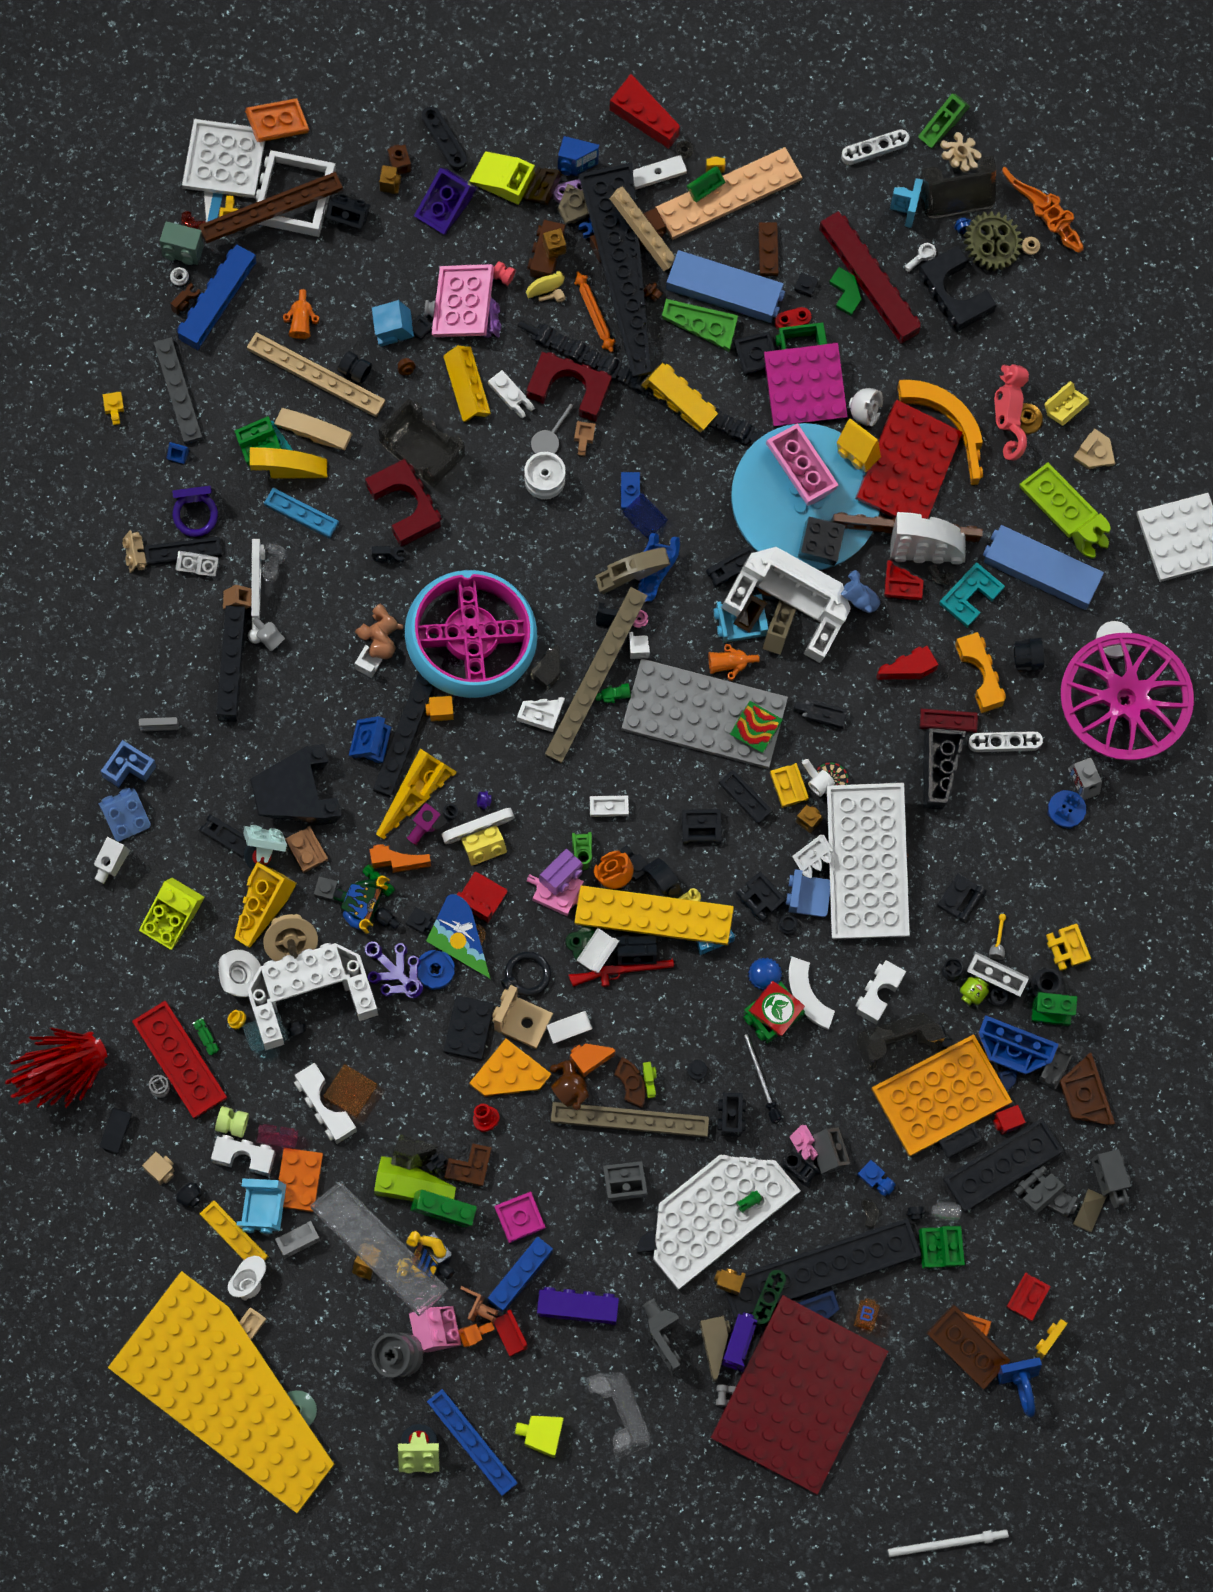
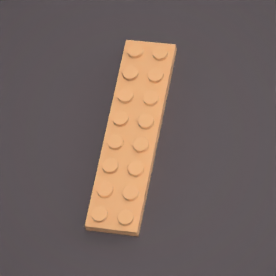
(741, 189)

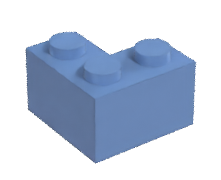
(126, 760)

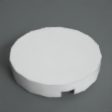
(1111, 628)

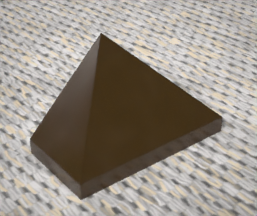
(750, 613)

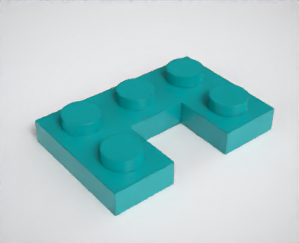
(957, 598)

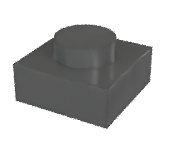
(325, 888)

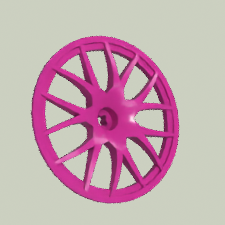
(1130, 688)

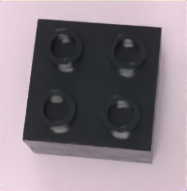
(821, 541)

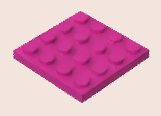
(805, 384)

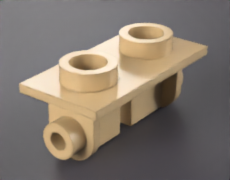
(132, 543)

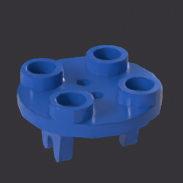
(1062, 816)

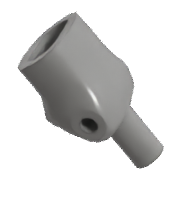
(268, 634)

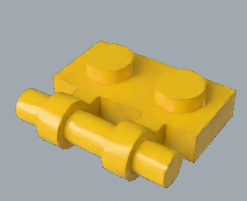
(1074, 946)

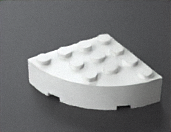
(926, 540)

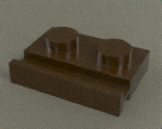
(542, 185)

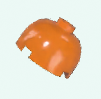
(614, 870)

